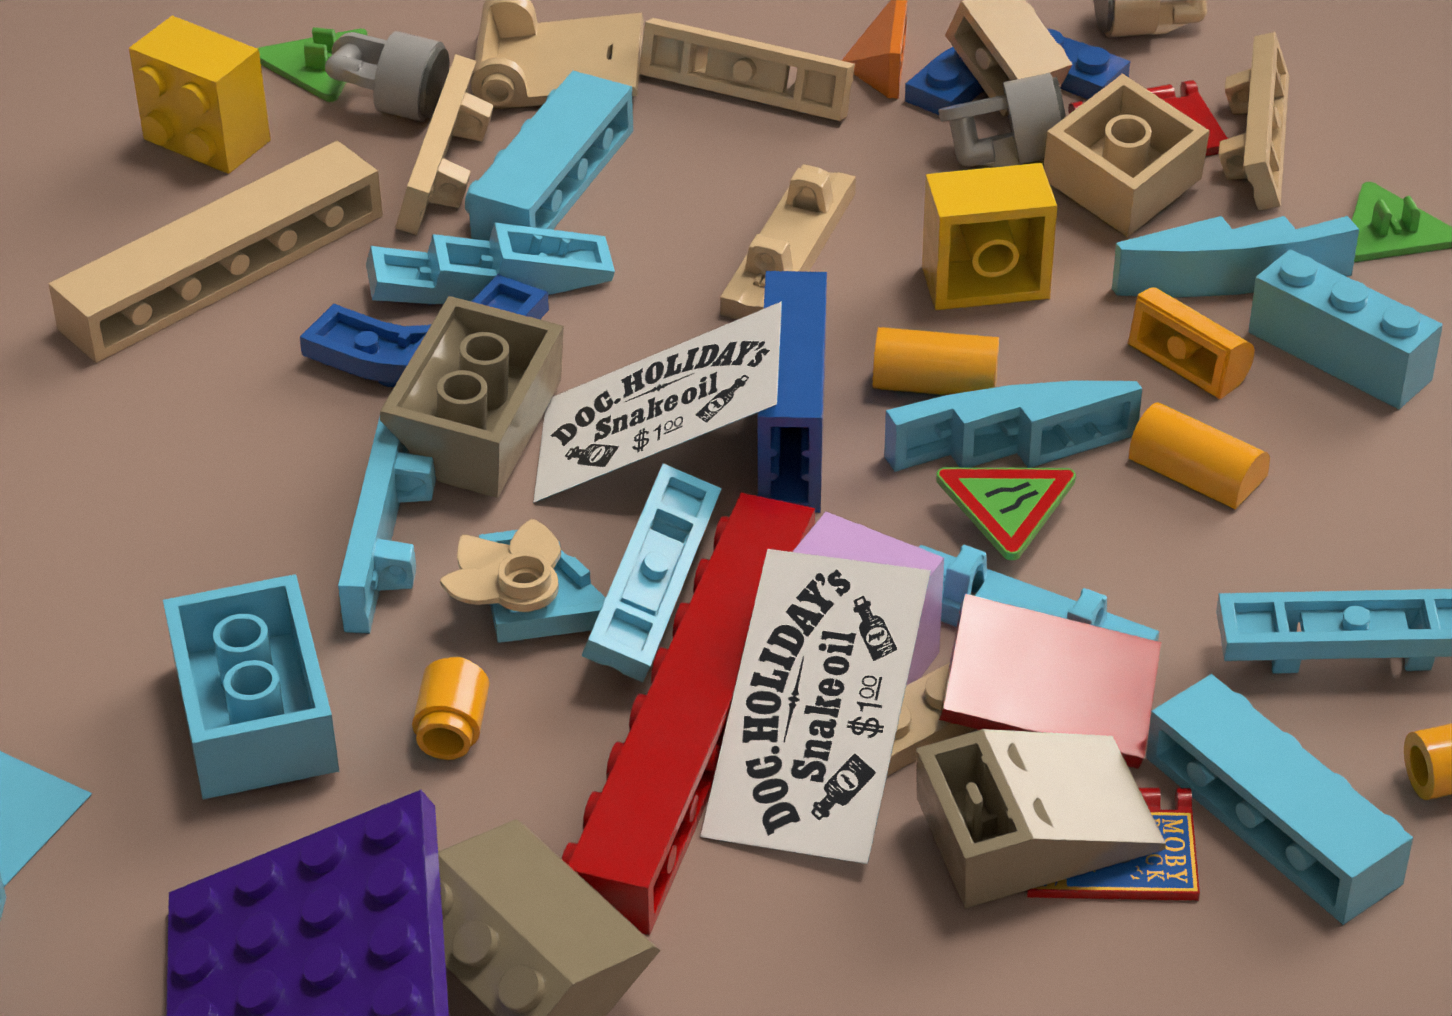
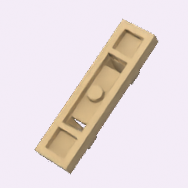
(746, 69)
(1264, 96)
(433, 176)
(790, 236)

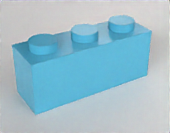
(1345, 328)

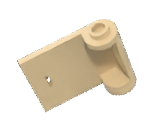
(528, 59)

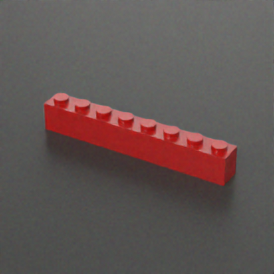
(669, 760)

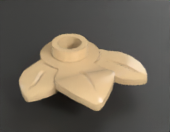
(513, 575)

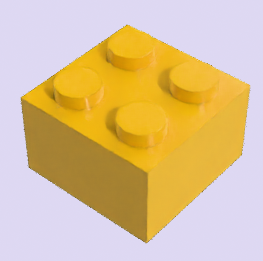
(200, 94)
(988, 236)

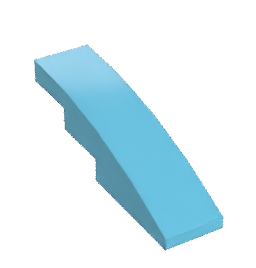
(1220, 260)
(465, 266)
(1027, 419)

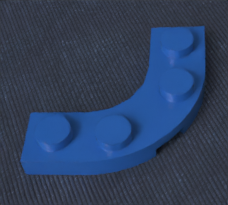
(950, 82)
(384, 349)

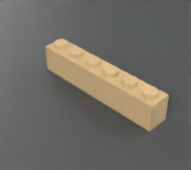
(215, 251)

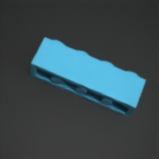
(553, 156)
(1279, 798)

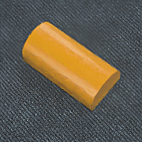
(1189, 343)
(934, 361)
(1198, 455)

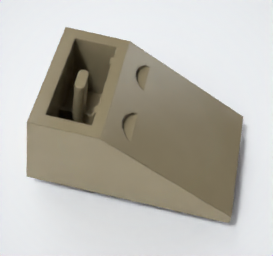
(1030, 809)

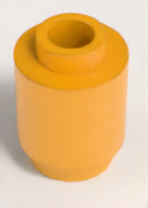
(450, 707)

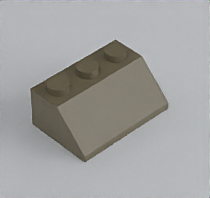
(476, 392)
(533, 930)

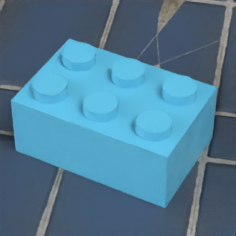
(251, 686)

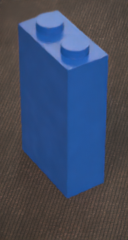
(793, 429)

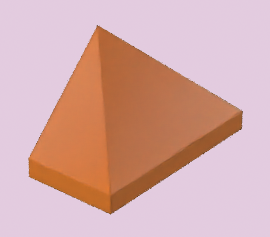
(881, 50)

